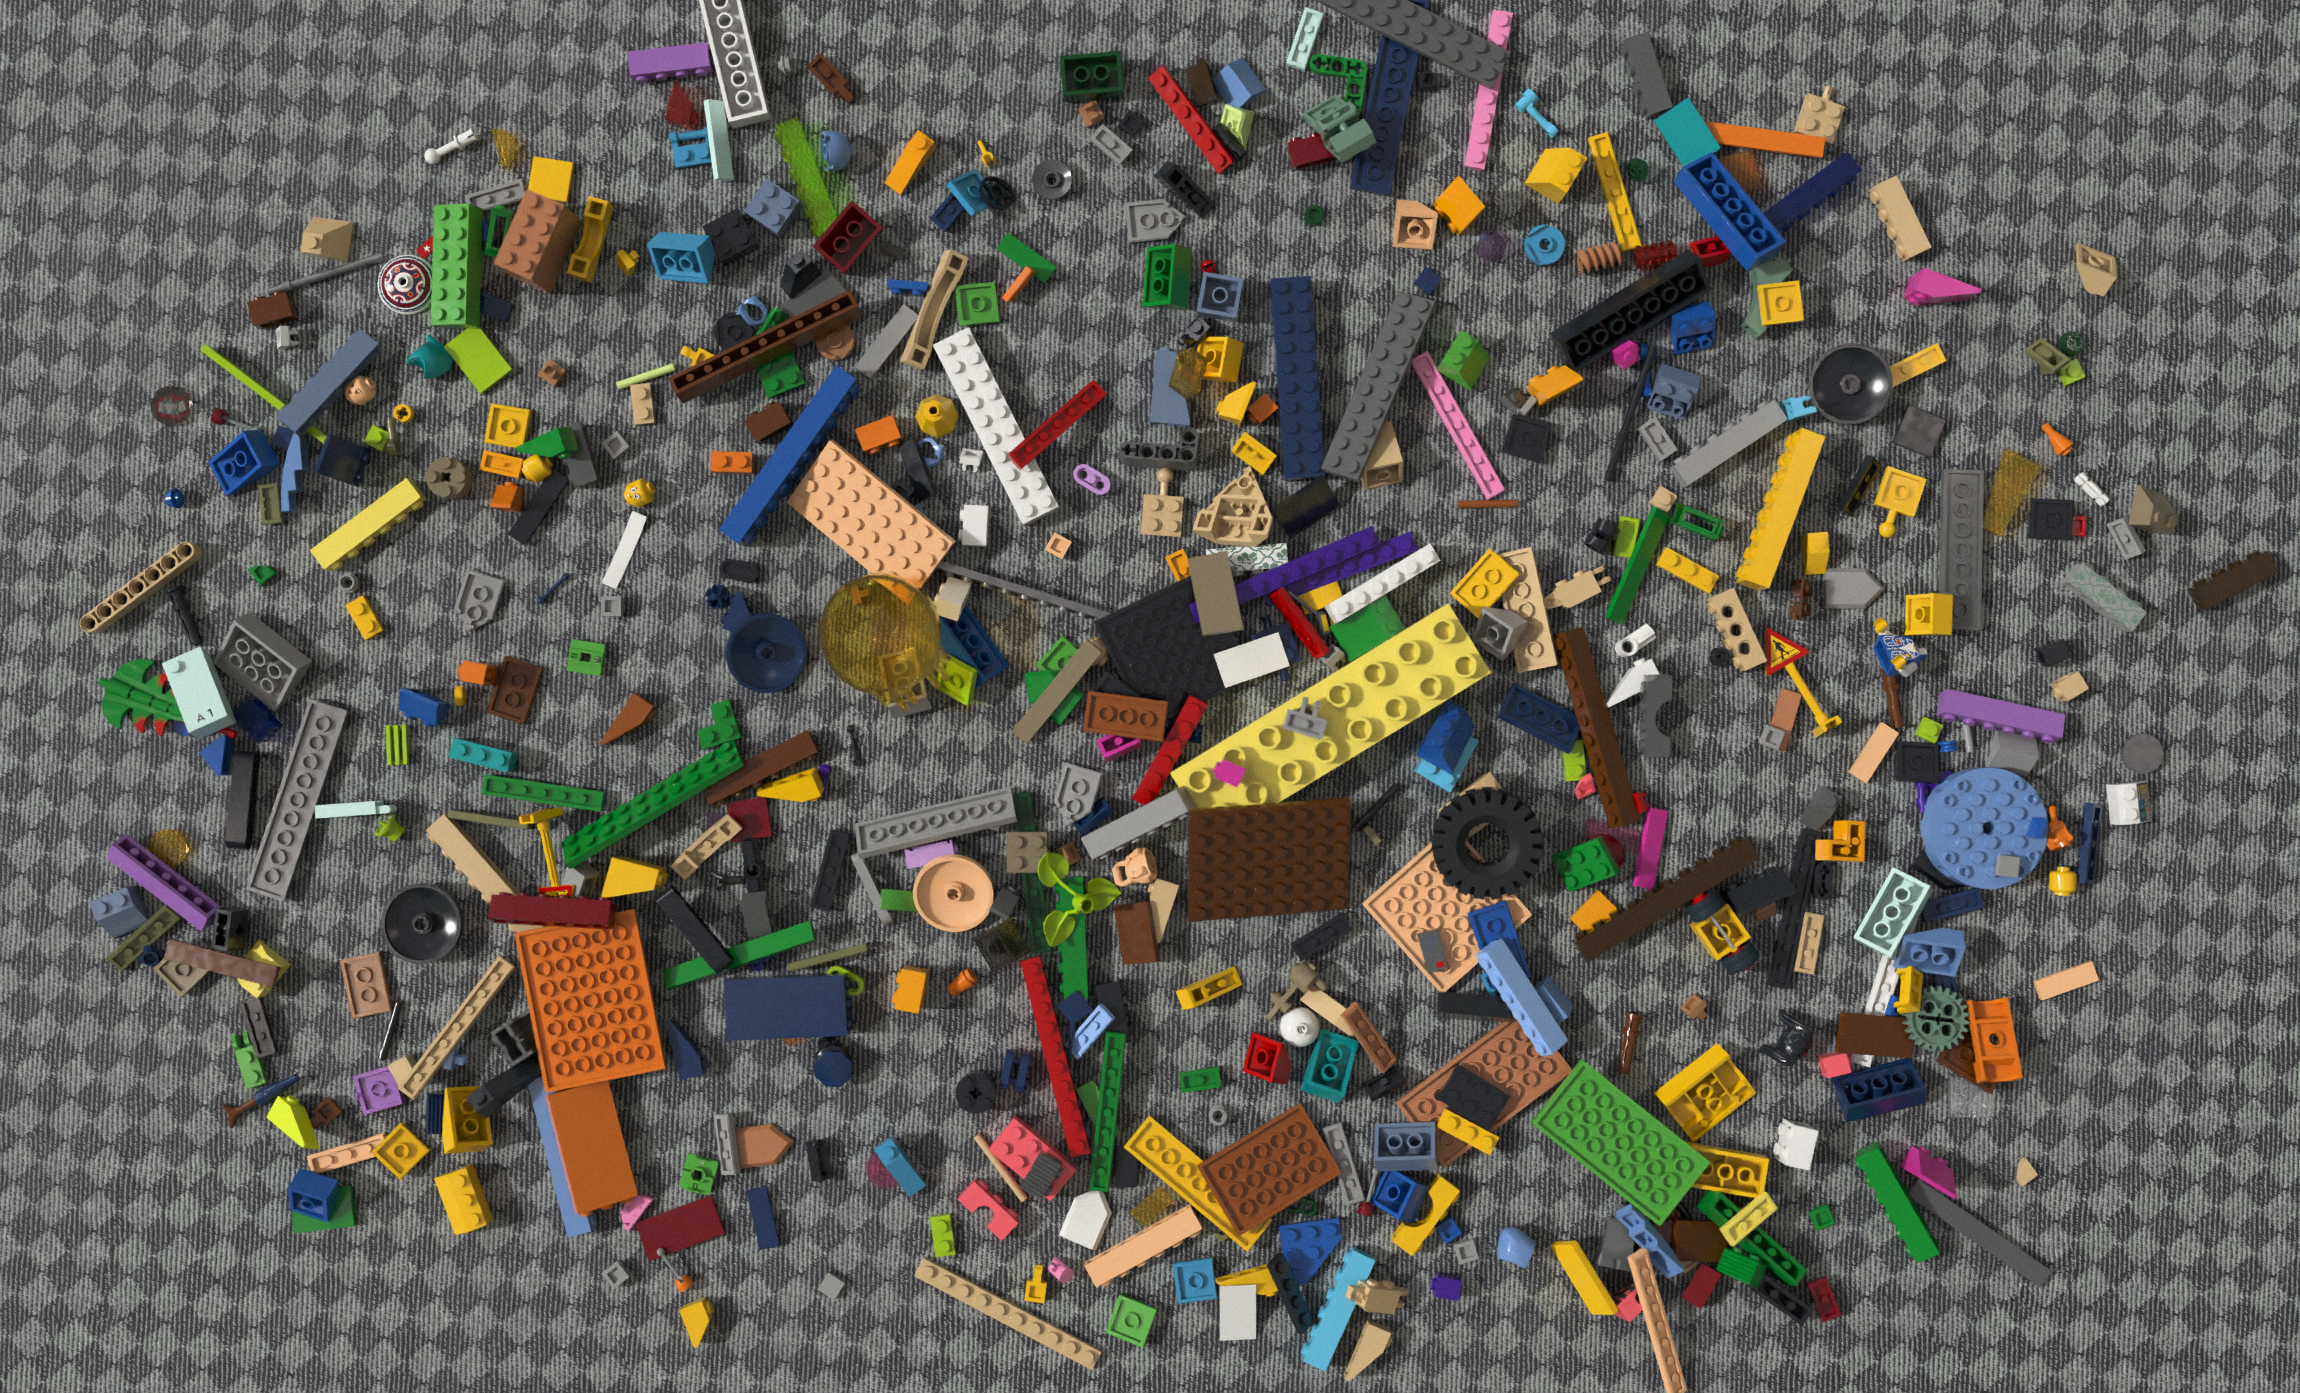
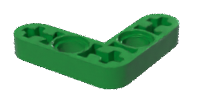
(1352, 78)

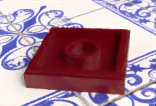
(752, 816)

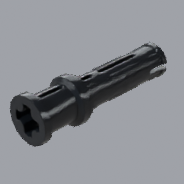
(182, 606)

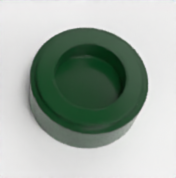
(1314, 215)

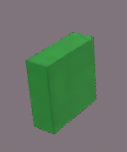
(1821, 1217)

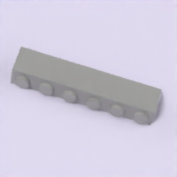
(1728, 443)
(1140, 821)

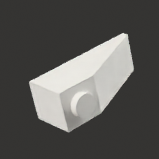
(1631, 681)

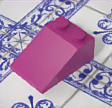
(1933, 288)
(1930, 1170)

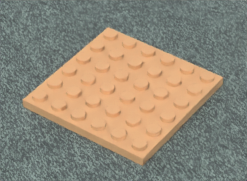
(1421, 901)

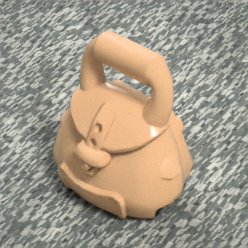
(1139, 868)

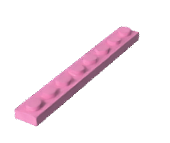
(1487, 98)

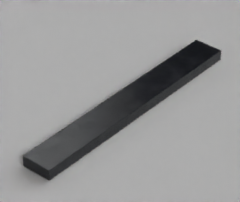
(1794, 910)

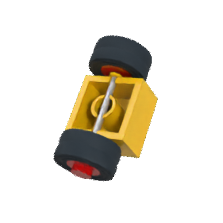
(1721, 932)

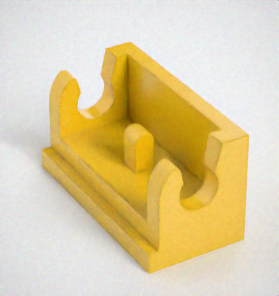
(1253, 453)
(1909, 990)

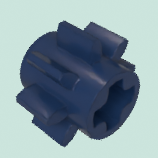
(717, 596)

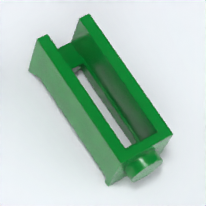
(500, 211)
(1677, 521)

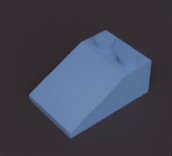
(1932, 951)

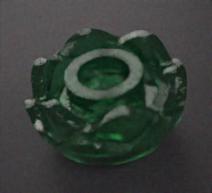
(1637, 169)
(2065, 343)

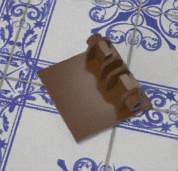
(1805, 589)

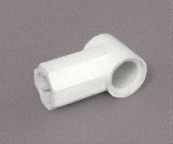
(1635, 640)

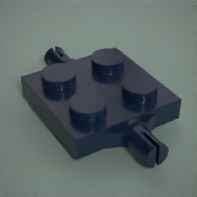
(1287, 641)

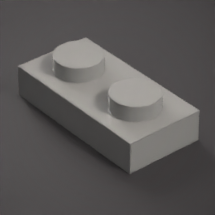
(1111, 145)
(1657, 439)
(2126, 537)

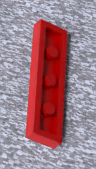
(1299, 623)

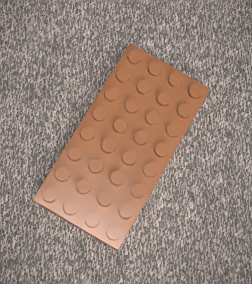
(1499, 1057)

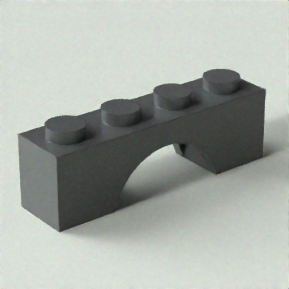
(1655, 691)

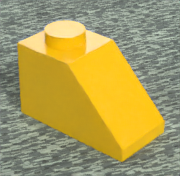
(1815, 552)
(697, 1319)

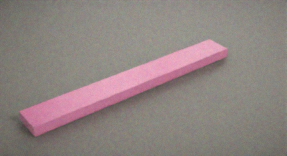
(1457, 425)

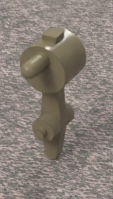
(1302, 977)

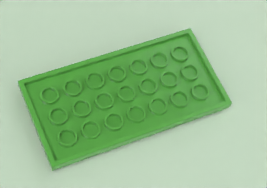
(1620, 1142)

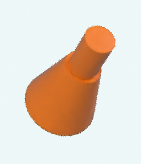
(2059, 442)

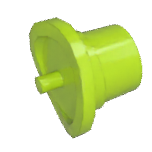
(390, 829)

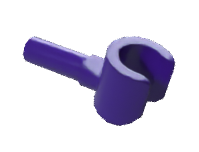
(825, 771)

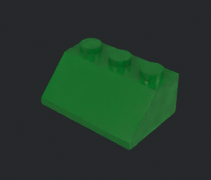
(1167, 277)

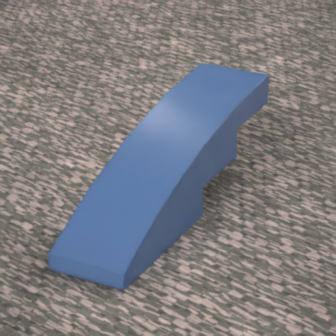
(295, 464)
(1649, 1238)

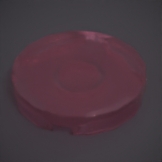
(878, 1173)

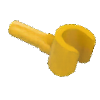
(987, 156)

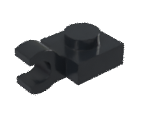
(1197, 331)

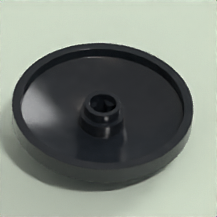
(1850, 383)
(422, 923)

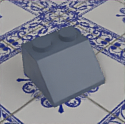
(120, 911)

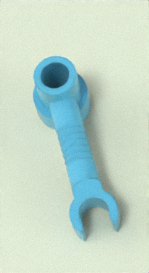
(1527, 104)

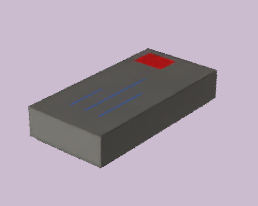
(1432, 950)

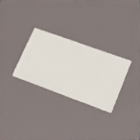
(1251, 659)
(1237, 1312)

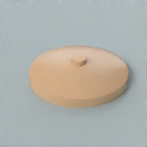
(953, 893)

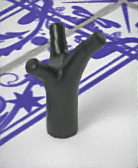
(726, 880)

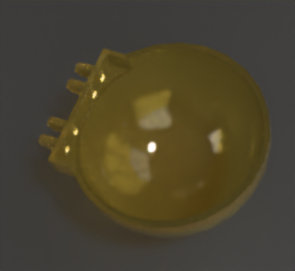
(883, 637)

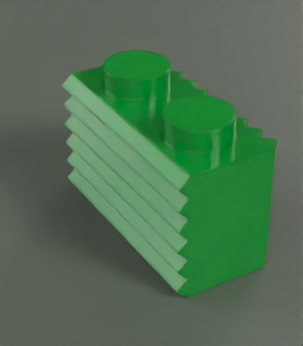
(1740, 1267)

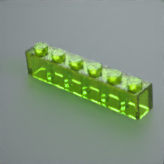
(806, 174)

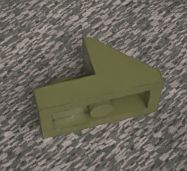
(2047, 356)

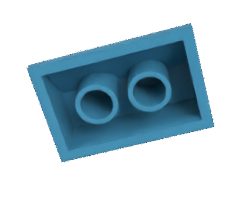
(682, 256)

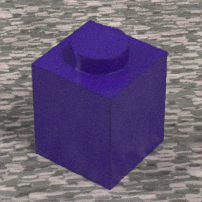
(1446, 1286)

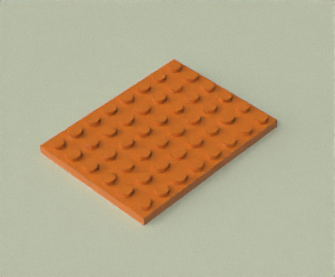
(590, 1002)

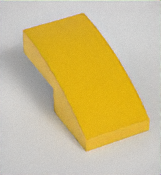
(1321, 596)

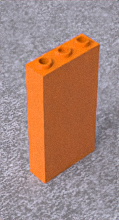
(591, 1147)

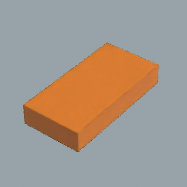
(1019, 284)

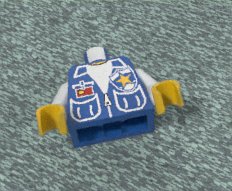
(1895, 652)

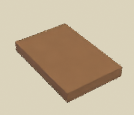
(366, 985)

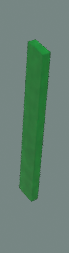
(742, 954)
(1107, 1111)

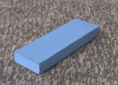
(1091, 1030)

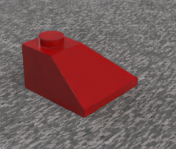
(1267, 1059)

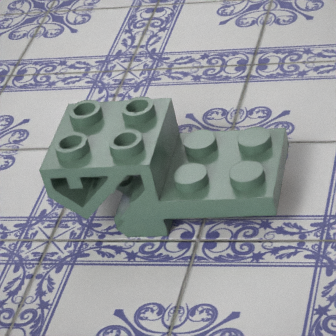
(1340, 127)

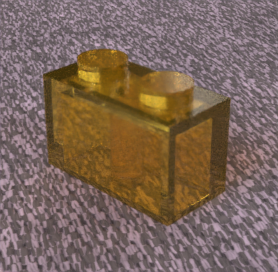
(1188, 373)

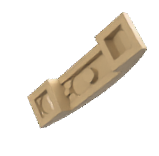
(706, 845)

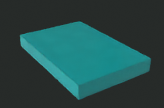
(1686, 133)

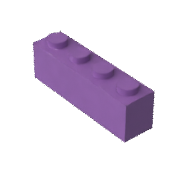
(670, 62)

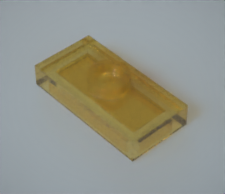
(1151, 1206)

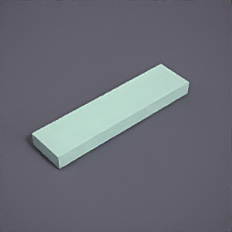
(718, 140)

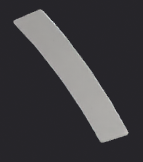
(624, 550)

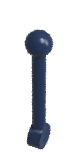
(541, 599)

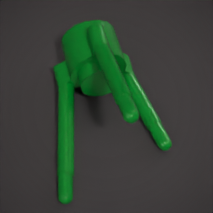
(774, 318)

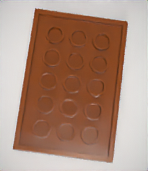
(1269, 1169)

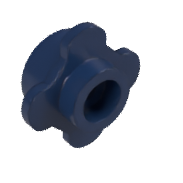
(151, 961)

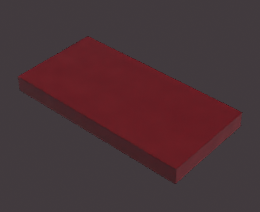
(680, 1227)

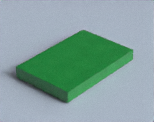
(342, 1214)

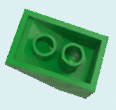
(1367, 628)

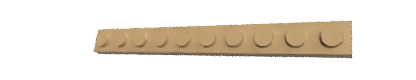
(1008, 1313)

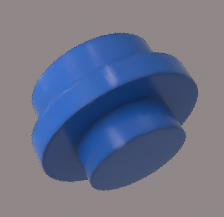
(174, 498)

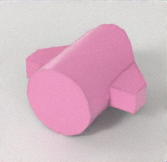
(1060, 1270)

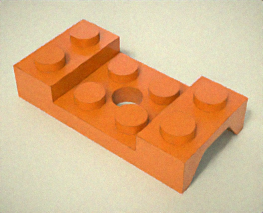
(1998, 1061)

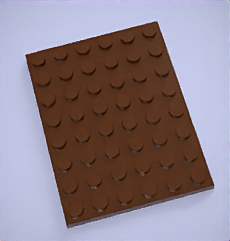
(1268, 859)

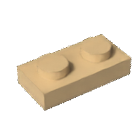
(642, 404)

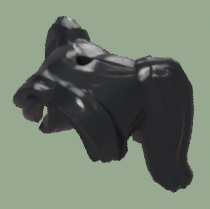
(1792, 1043)

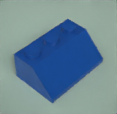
(1446, 737)

